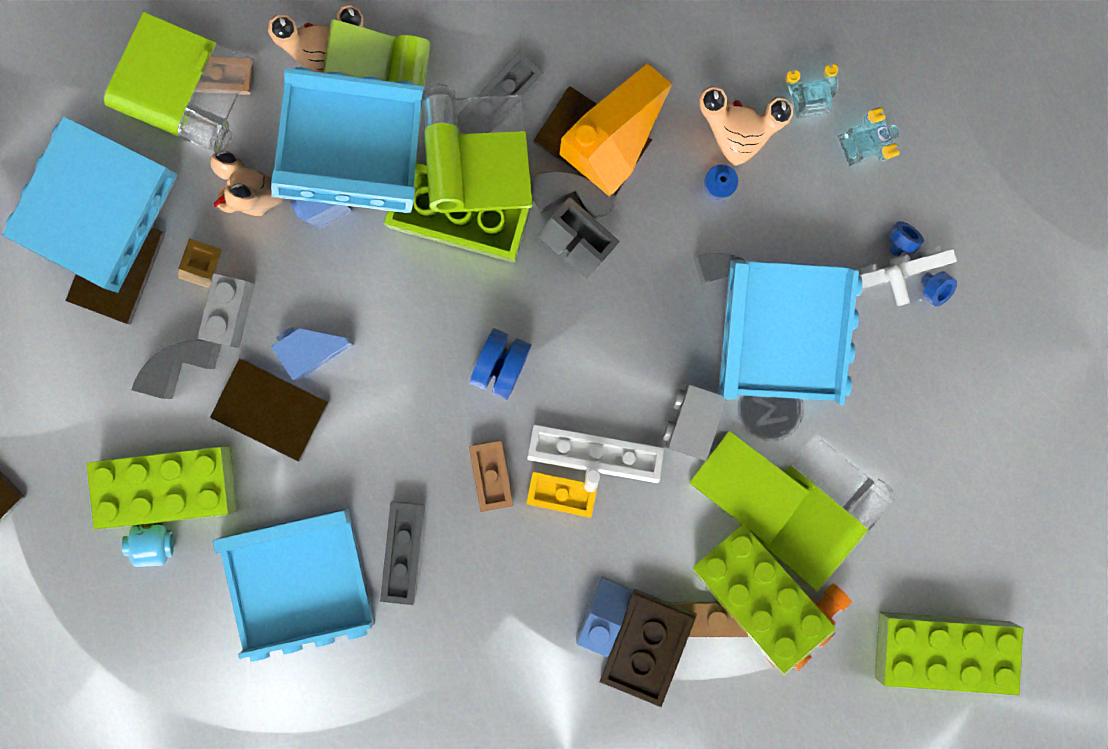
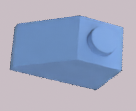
(307, 350)
(604, 617)

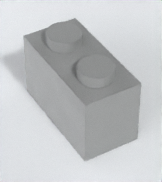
(226, 310)
(695, 422)

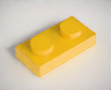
(560, 494)

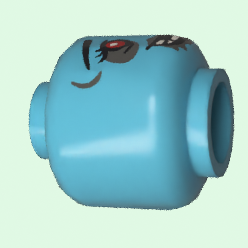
(148, 544)

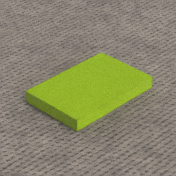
(749, 487)

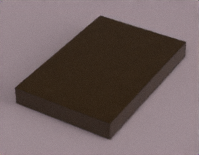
(564, 116)
(123, 304)
(269, 410)
(648, 647)

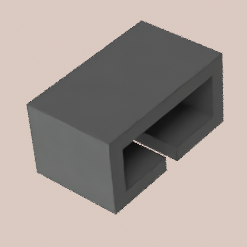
(578, 236)

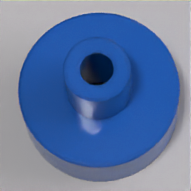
(719, 189)
(904, 238)
(938, 287)

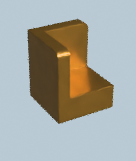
(199, 263)

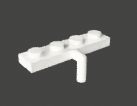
(904, 267)
(595, 455)

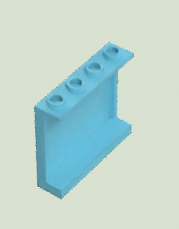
(347, 140)
(89, 204)
(789, 330)
(296, 584)

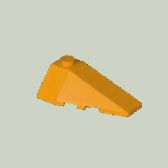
(614, 132)

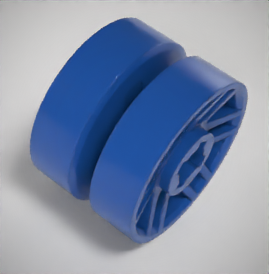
(500, 363)

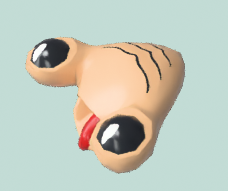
(310, 41)
(739, 127)
(245, 188)

